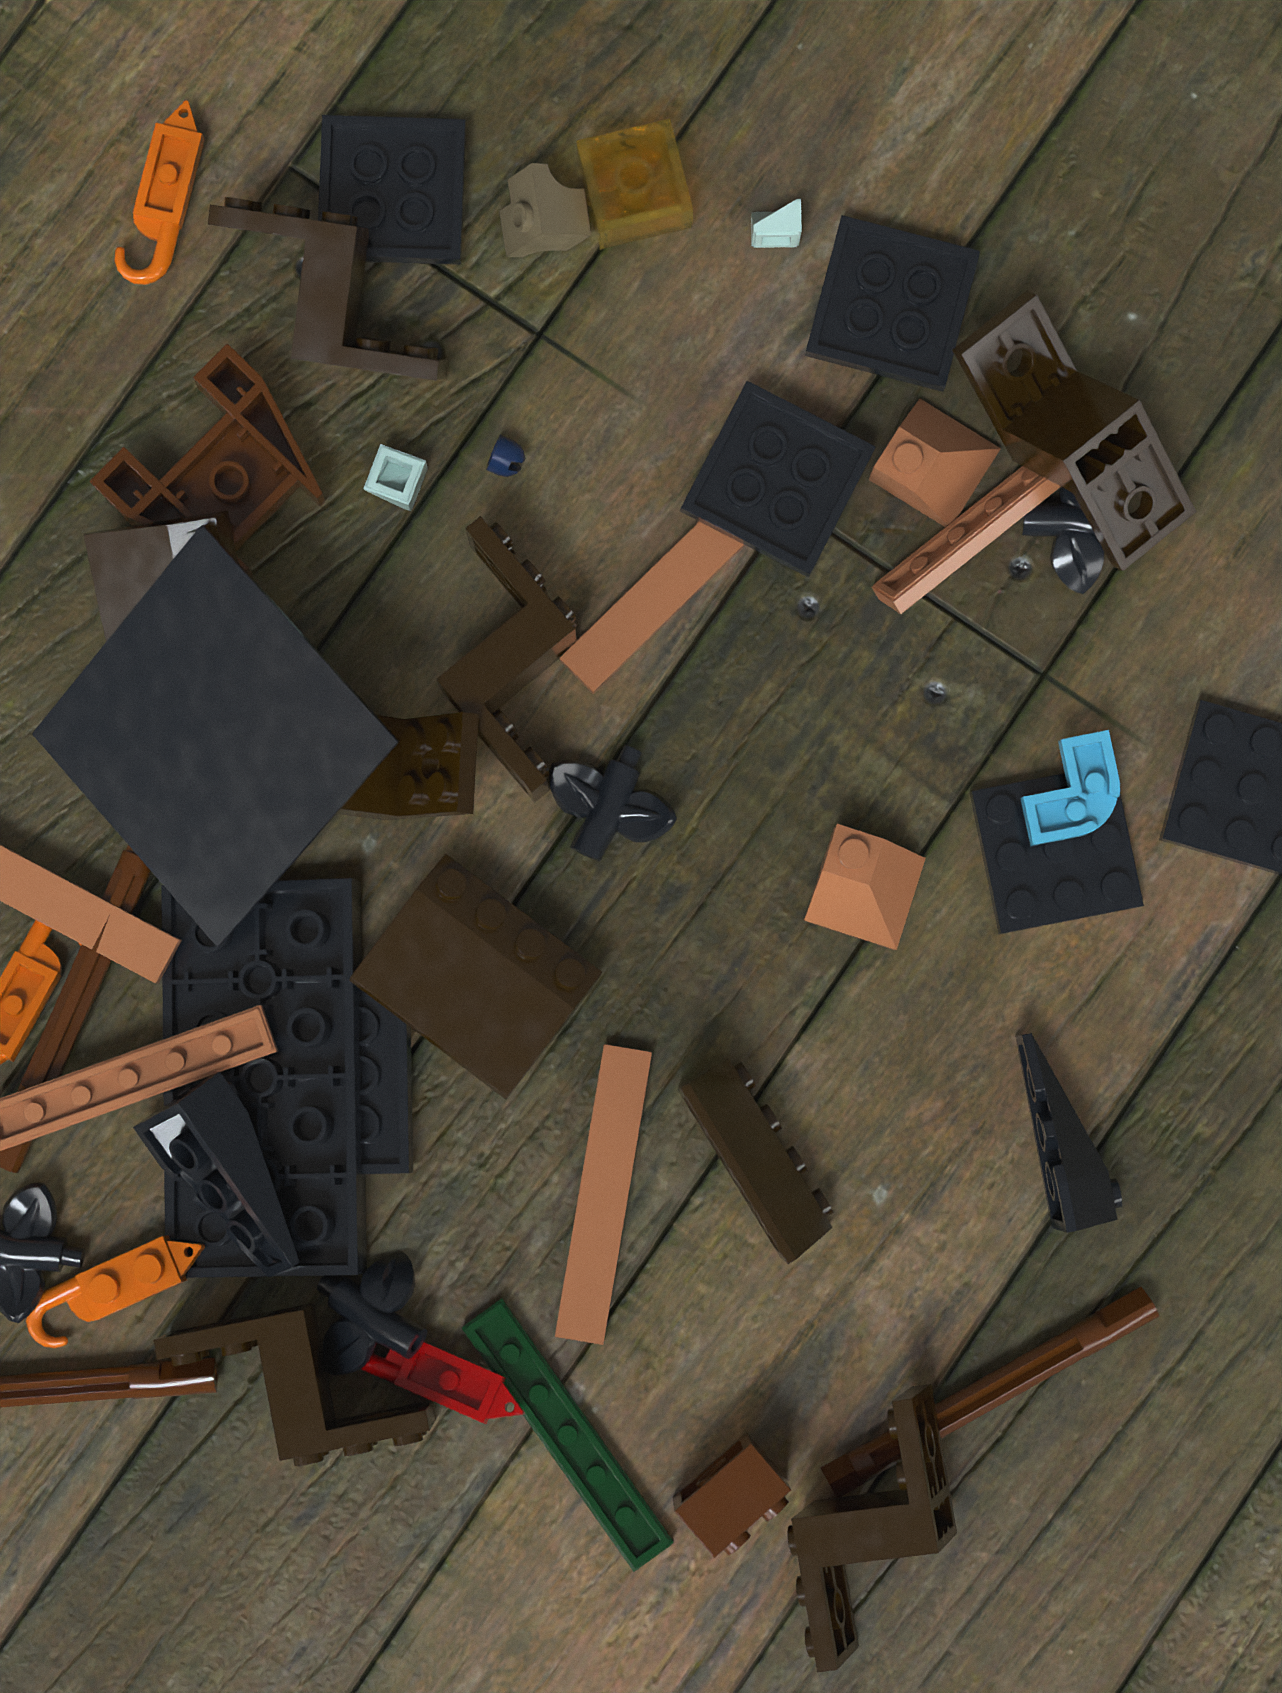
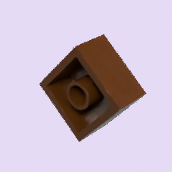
(732, 1497)

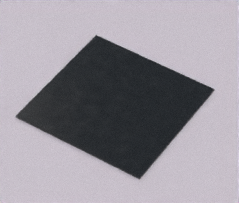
(214, 736)

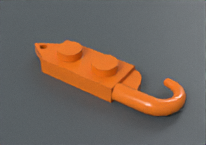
(164, 192)
(26, 989)
(116, 1284)

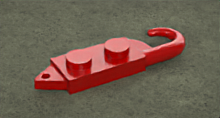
(447, 1382)

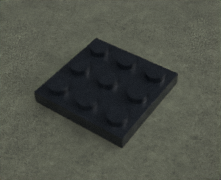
(399, 182)
(892, 303)
(777, 479)
(1229, 789)
(1056, 878)

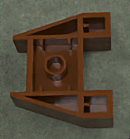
(238, 466)

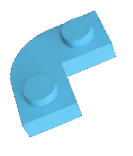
(1090, 793)

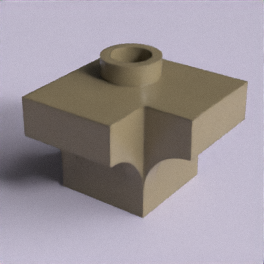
(542, 214)

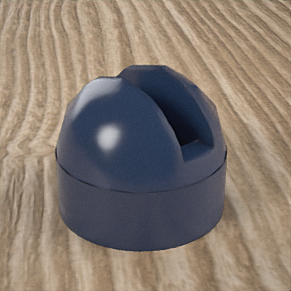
(506, 457)

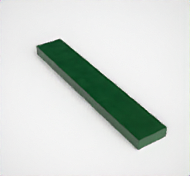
(568, 1435)

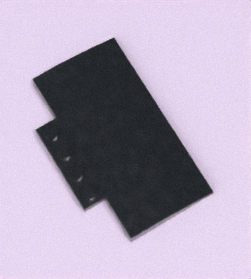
(322, 1104)

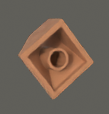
(933, 463)
(864, 887)

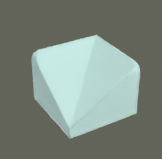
(777, 228)
(396, 477)

